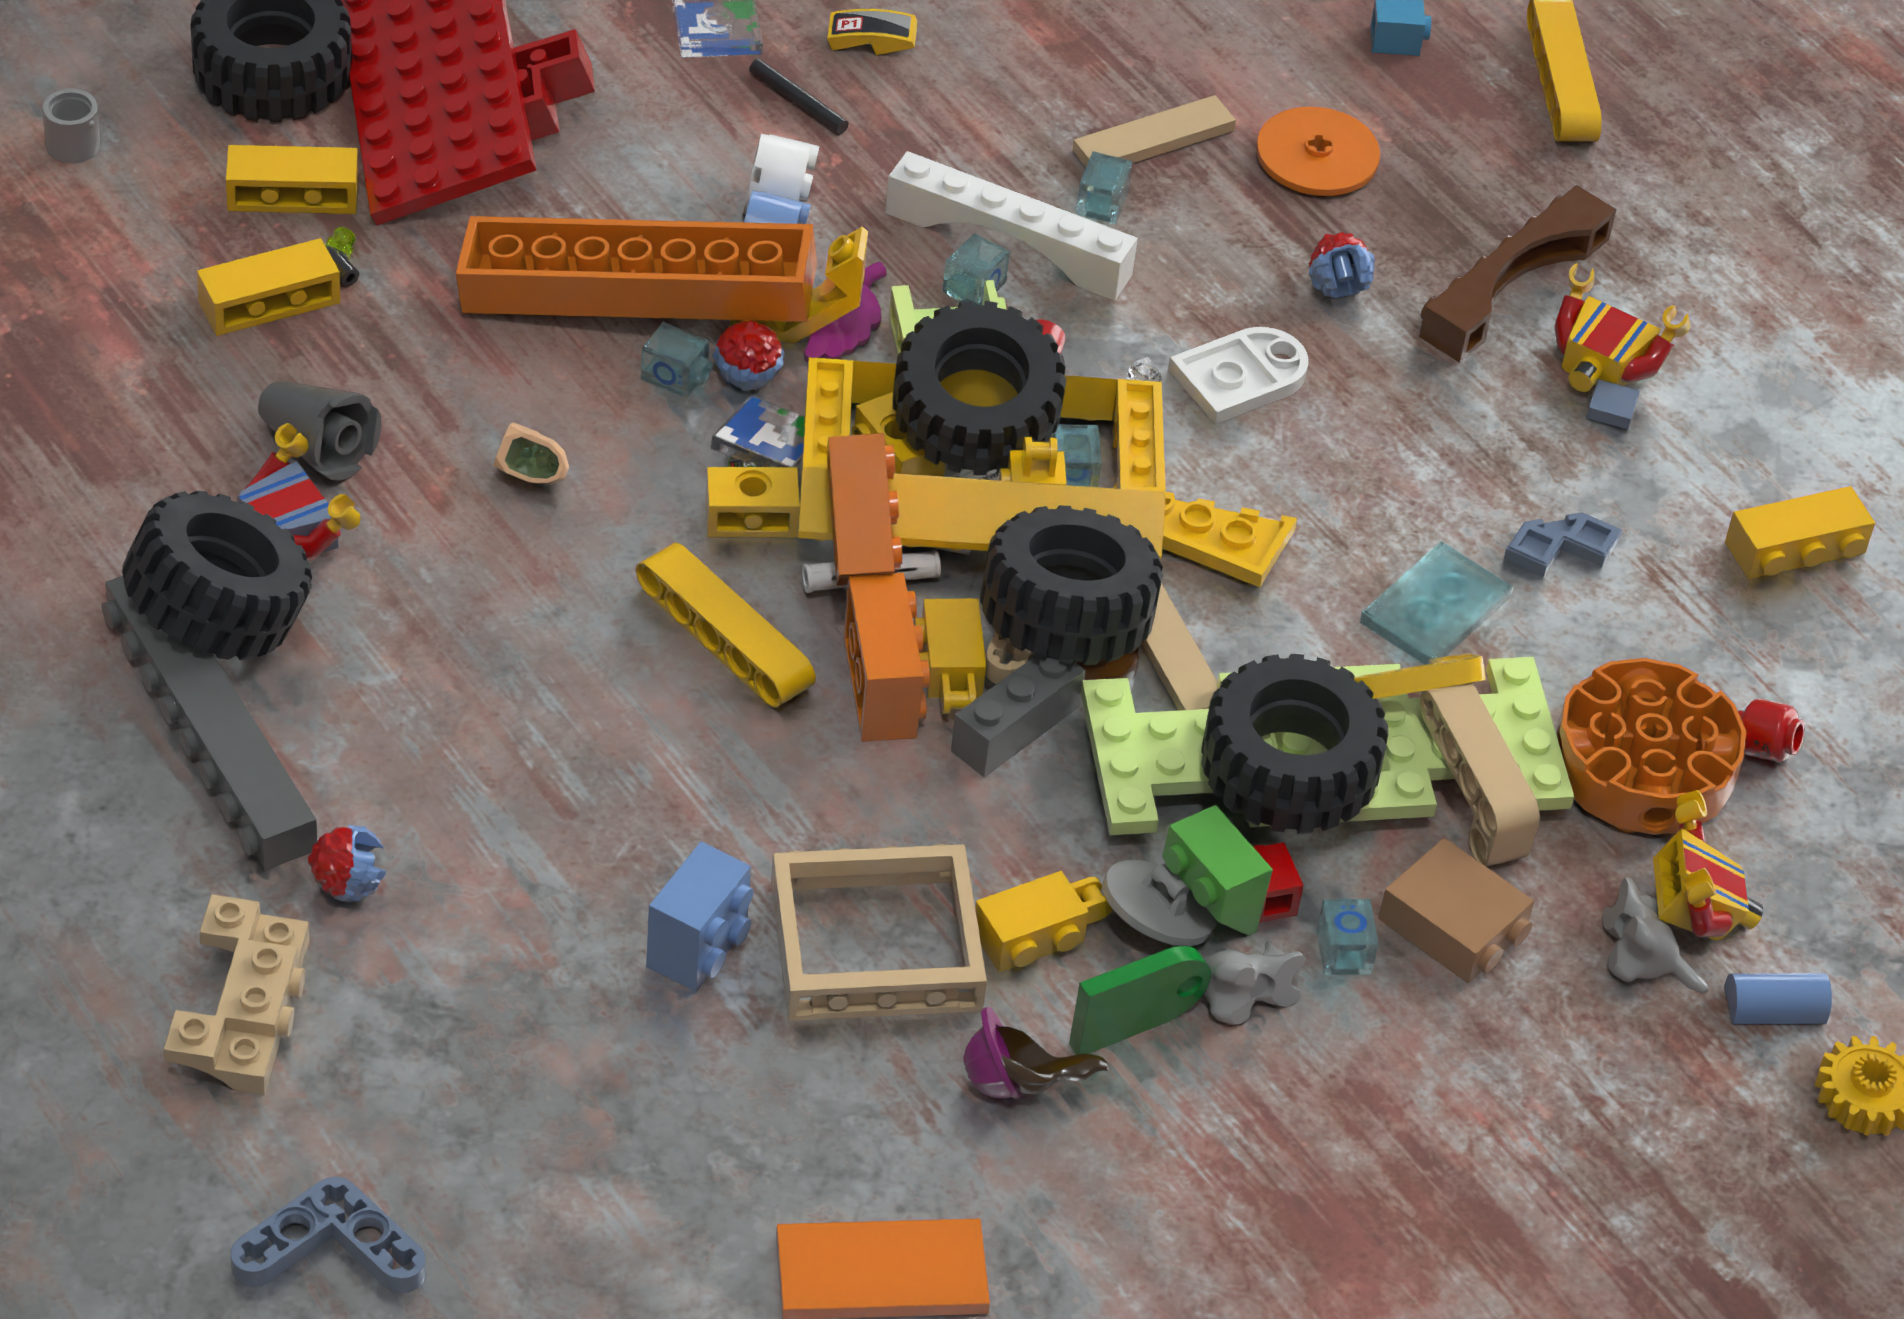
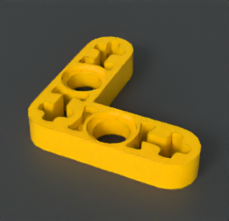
(1439, 673)

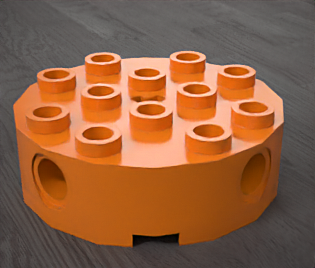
(1643, 738)

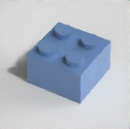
(699, 916)

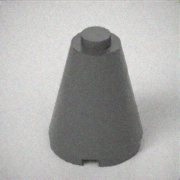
(334, 421)

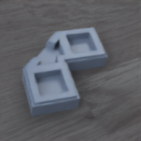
(1580, 534)

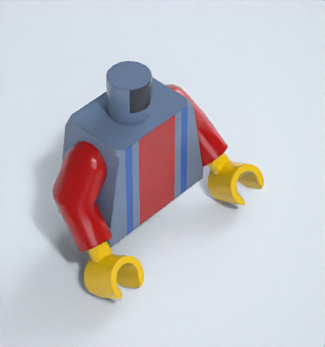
(295, 502)

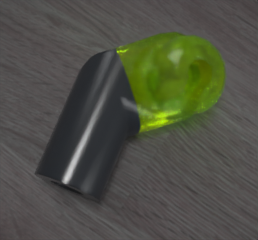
(341, 250)

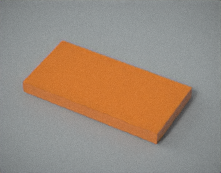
(882, 1269)

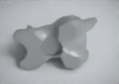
(1644, 943)
(1247, 978)

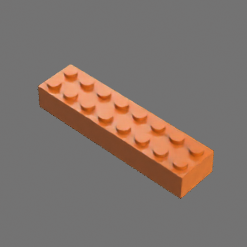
(637, 268)

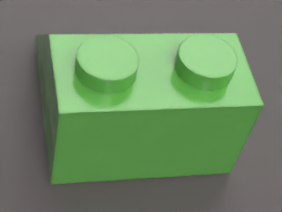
(1219, 868)

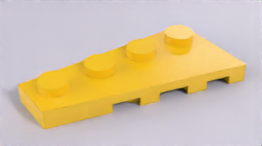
(1225, 539)

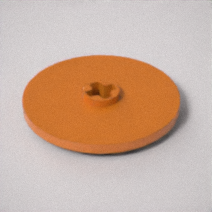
(1318, 151)

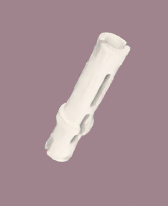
(914, 565)

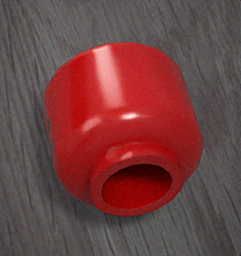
(1772, 730)

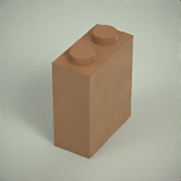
(1457, 910)

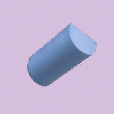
(1778, 998)

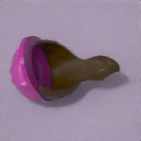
(1010, 1063)

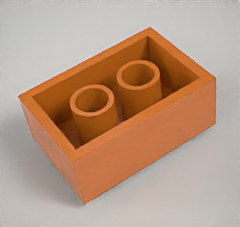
(862, 506)
(885, 657)

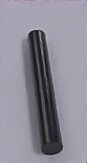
(799, 96)

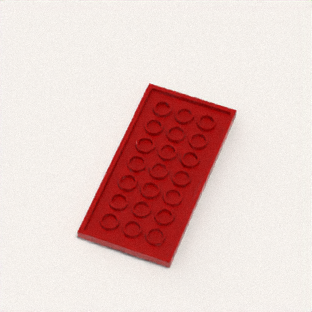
(435, 101)

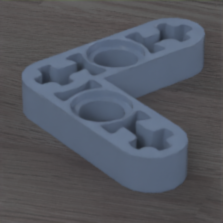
(327, 1223)

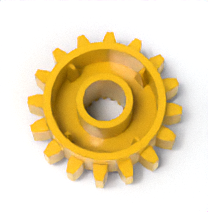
(1863, 1086)

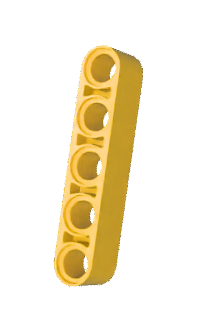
(1564, 71)
(725, 624)

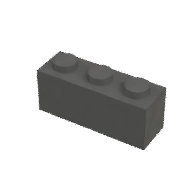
(1016, 712)

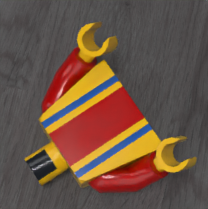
(1609, 342)
(1699, 884)

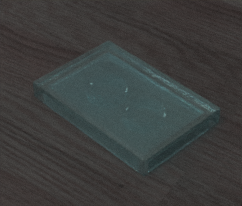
(1436, 604)

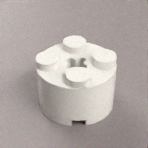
(781, 168)

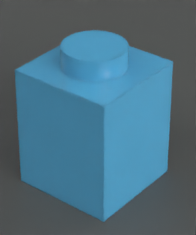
(1399, 27)

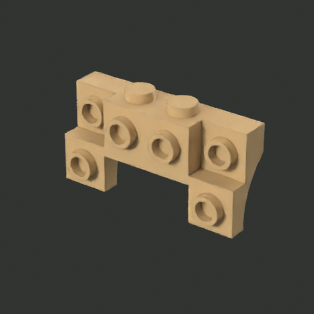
(255, 1001)

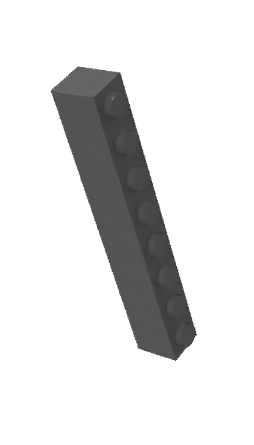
(220, 734)

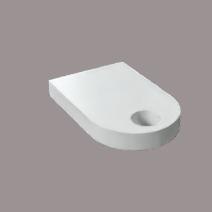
(1241, 371)

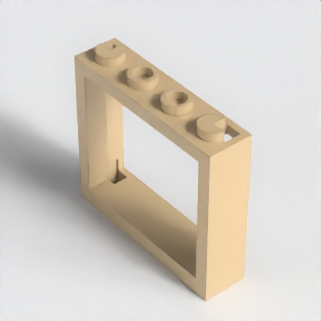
(887, 990)

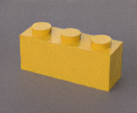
(292, 179)
(268, 286)
(1799, 532)

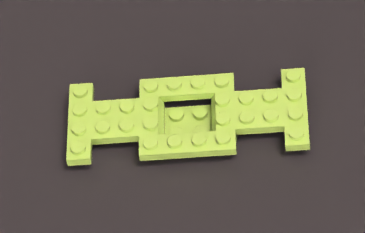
(1162, 752)

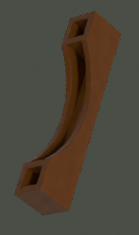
(1565, 231)

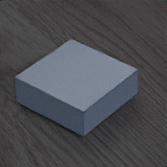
(1613, 404)

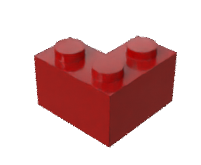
(549, 74)

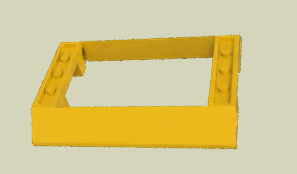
(967, 510)

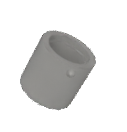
(71, 125)

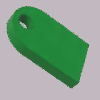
(1137, 997)

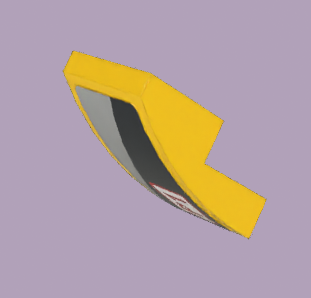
(884, 29)

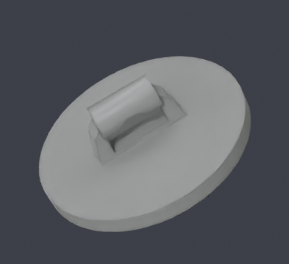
(1157, 903)

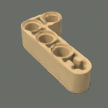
(1485, 771)

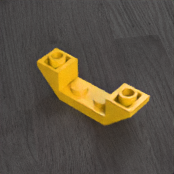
(836, 295)

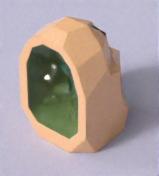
(531, 456)

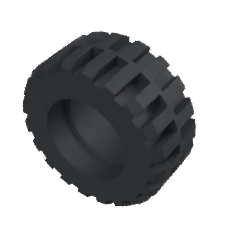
(271, 80)
(986, 341)
(216, 575)
(1071, 585)
(1285, 786)

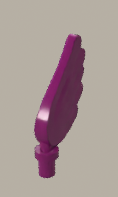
(853, 328)

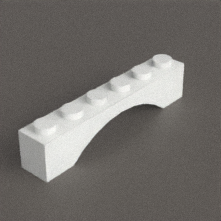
(1083, 249)

